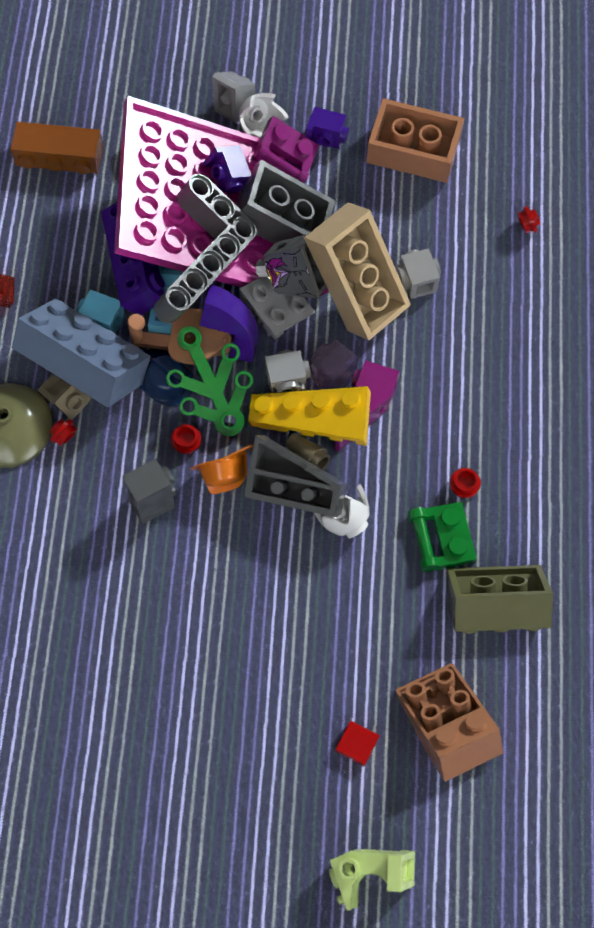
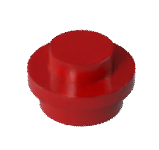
(528, 220)
(62, 432)
(186, 439)
(465, 483)

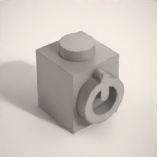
(419, 273)
(286, 371)

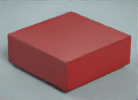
(357, 743)

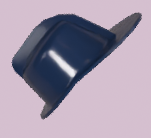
(155, 378)

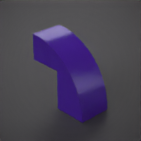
(230, 315)

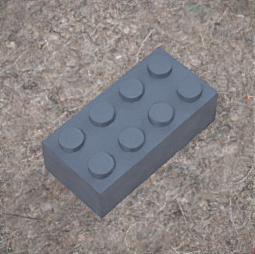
(80, 352)

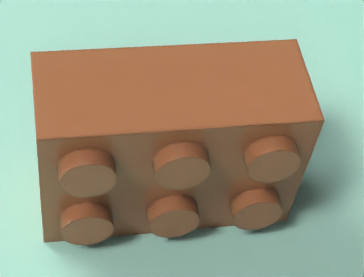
(414, 140)

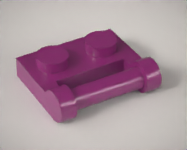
(289, 145)

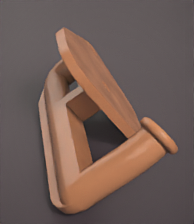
(211, 342)

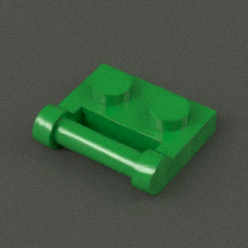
(452, 536)

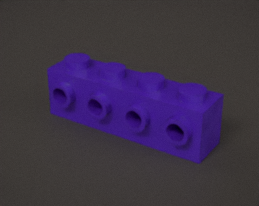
(136, 281)

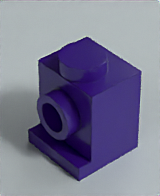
(327, 128)
(228, 168)

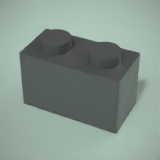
(150, 490)

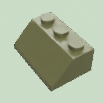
(499, 598)

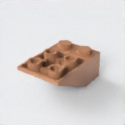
(450, 722)

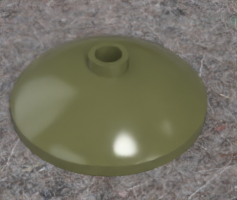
(26, 426)

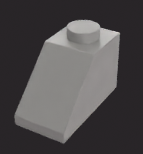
(230, 92)

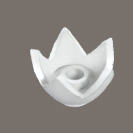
(264, 108)
(352, 519)

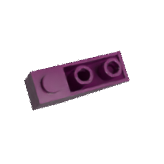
(382, 384)

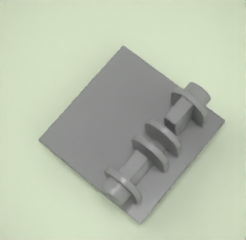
(274, 310)

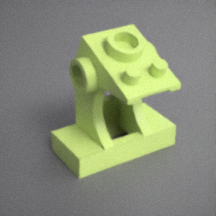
(394, 867)

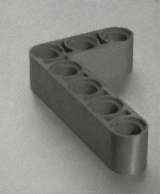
(231, 232)

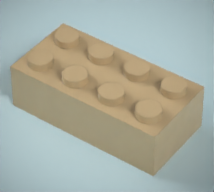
(358, 270)

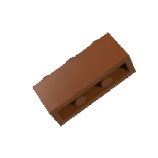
(57, 147)

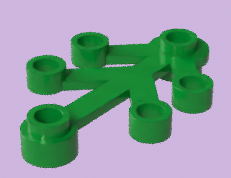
(212, 386)

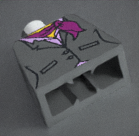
(292, 269)

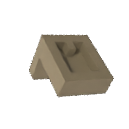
(64, 396)

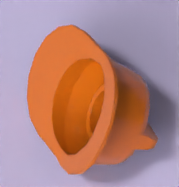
(224, 473)

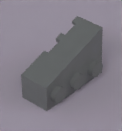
(291, 481)

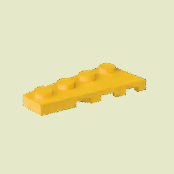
(324, 412)

